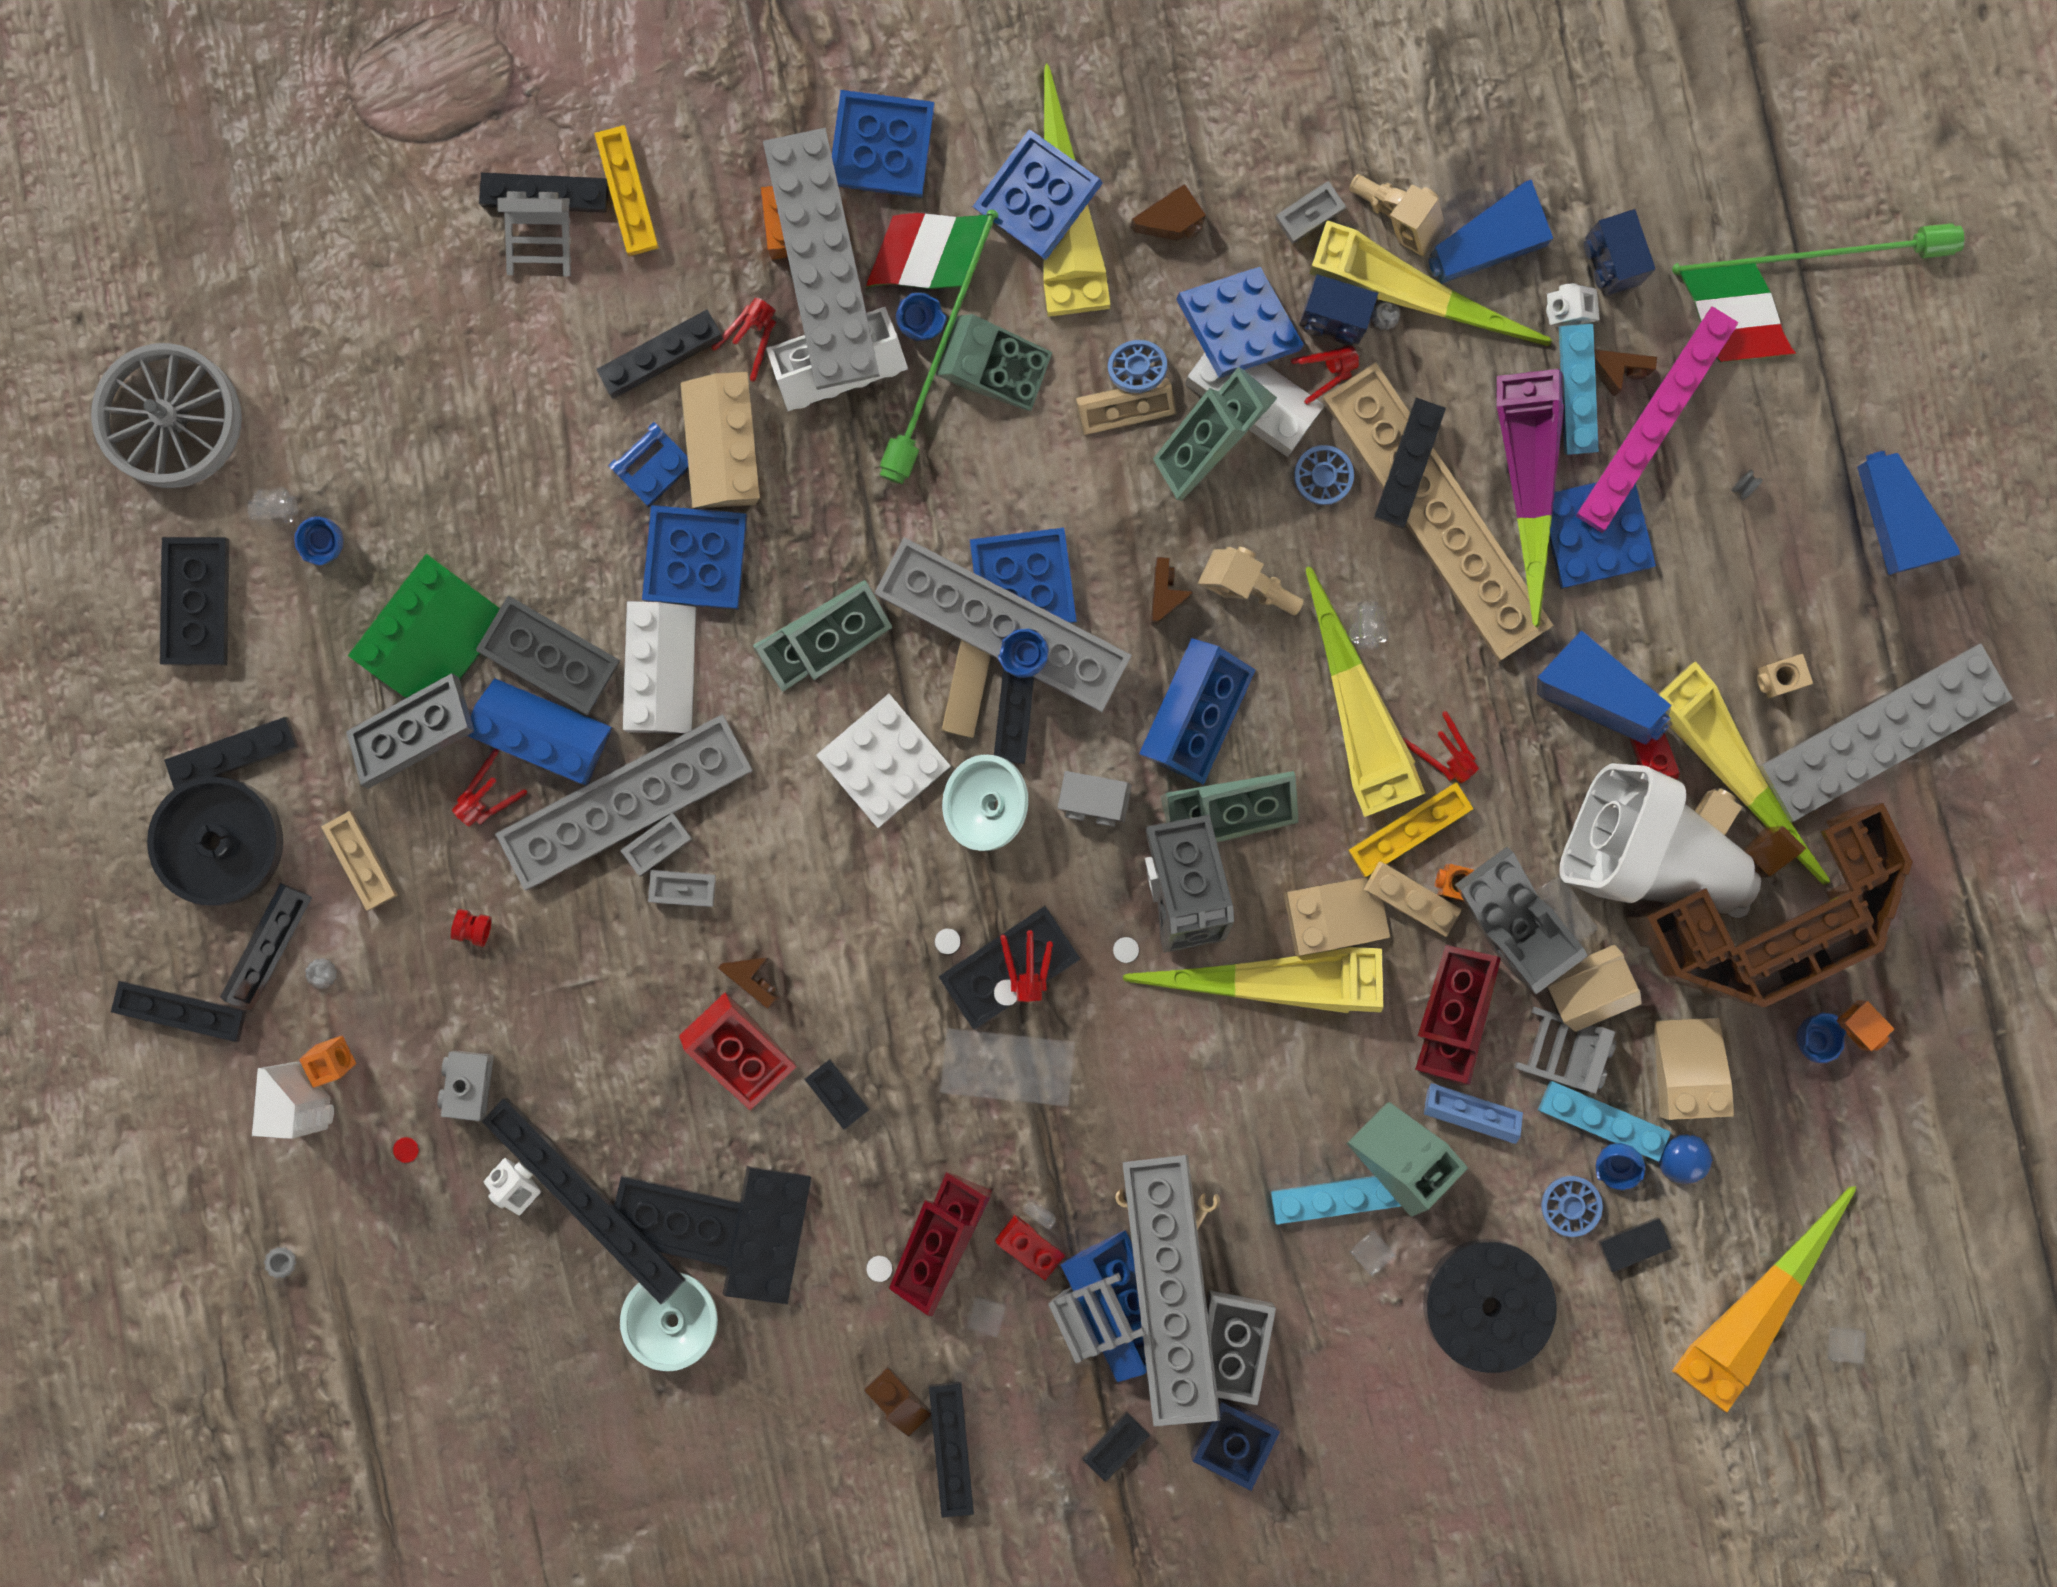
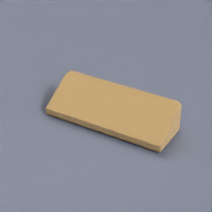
(1121, 408)
(966, 691)

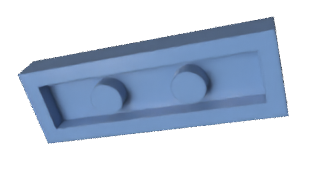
(1473, 1113)

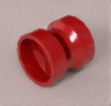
(471, 927)

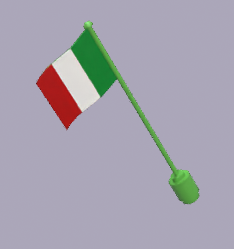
(927, 254)
(1744, 296)

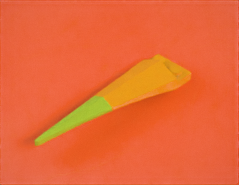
(1734, 1346)

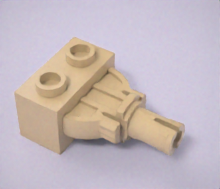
(1413, 213)
(1238, 574)

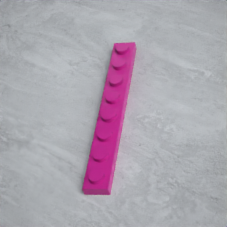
(1657, 419)

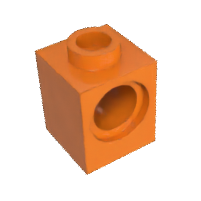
(1444, 880)
(1865, 1026)
(327, 1061)

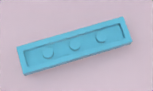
(1578, 388)
(1604, 1120)
(1330, 1200)

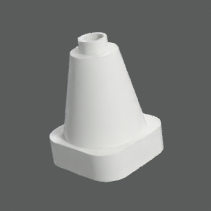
(1647, 844)

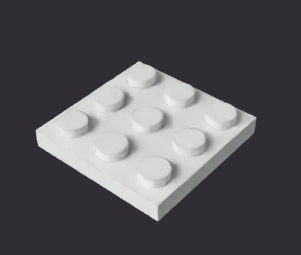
(883, 760)

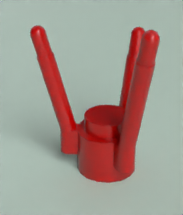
(756, 316)
(1338, 361)
(1461, 762)
(470, 806)
(1029, 985)

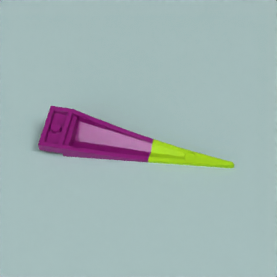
(1531, 427)

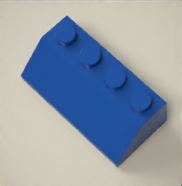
(1197, 710)
(539, 731)
(1097, 1263)

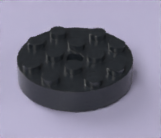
(182, 834)
(1494, 1339)

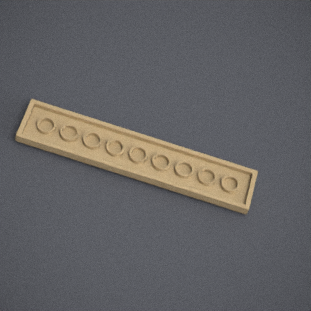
(1440, 517)

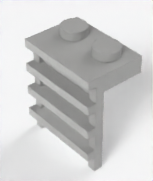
(541, 210)
(1587, 1058)
(1076, 1326)

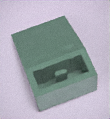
(993, 362)
(1407, 1158)

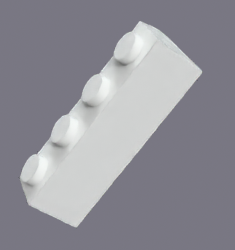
(795, 374)
(1287, 417)
(659, 668)
(288, 1103)

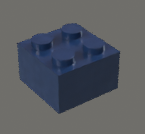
(1619, 253)
(1337, 310)
(1235, 1444)

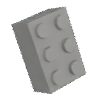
(1239, 1344)

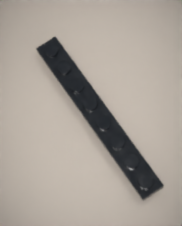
(583, 1200)

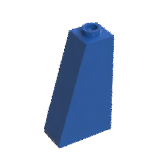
(1495, 236)
(1903, 516)

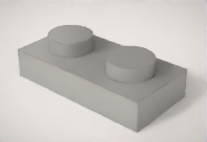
(1310, 212)
(656, 844)
(682, 888)

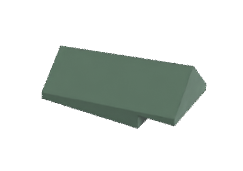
(1211, 431)
(823, 636)
(1238, 806)

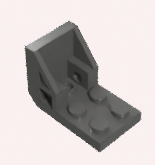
(1192, 884)
(1519, 922)

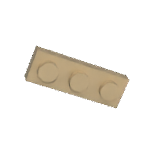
(359, 860)
(1412, 899)

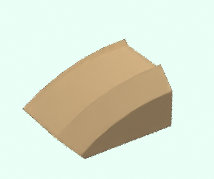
(1595, 989)

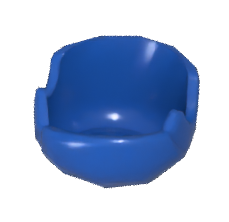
(920, 317)
(319, 540)
(1023, 653)
(1821, 1038)
(1686, 1159)
(1620, 1166)

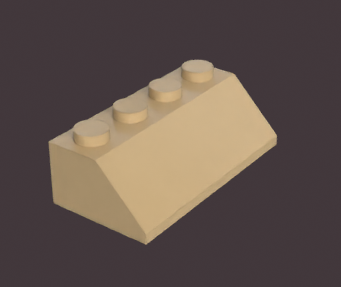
(720, 441)

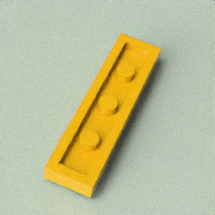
(626, 190)
(1410, 829)

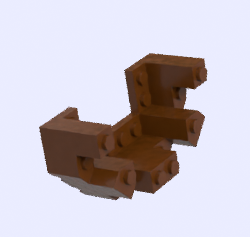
(1850, 927)

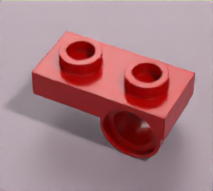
(1656, 756)
(1029, 1247)

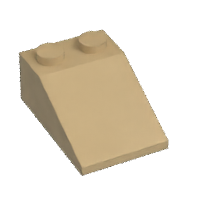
(1334, 916)
(1692, 1069)

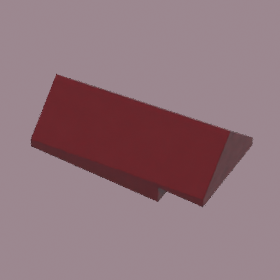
(1457, 1014)
(939, 1242)

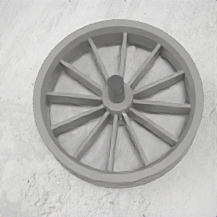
(165, 415)

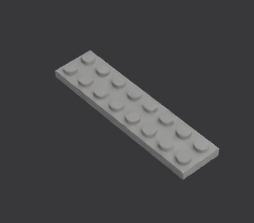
(821, 259)
(988, 613)
(1885, 732)
(624, 802)
(1171, 1291)

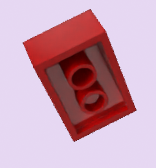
(736, 1051)

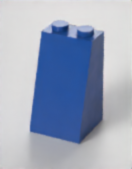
(1604, 691)

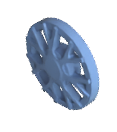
(1137, 366)
(1324, 475)
(1571, 1206)

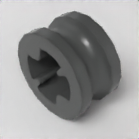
(1746, 485)

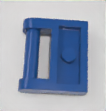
(659, 472)

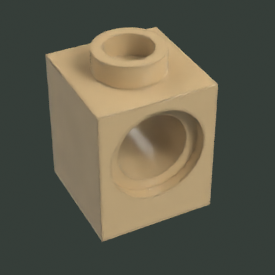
(1797, 676)
(1718, 809)

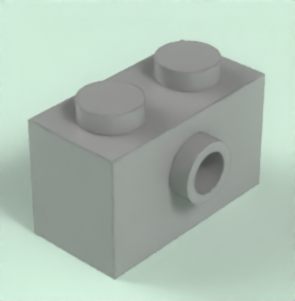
(1094, 797)
(465, 1085)

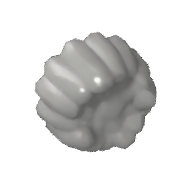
(1385, 315)
(321, 973)
(280, 1262)

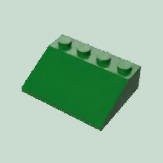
(425, 630)

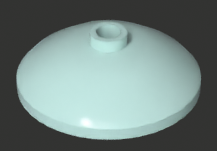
(971, 800)
(654, 1340)

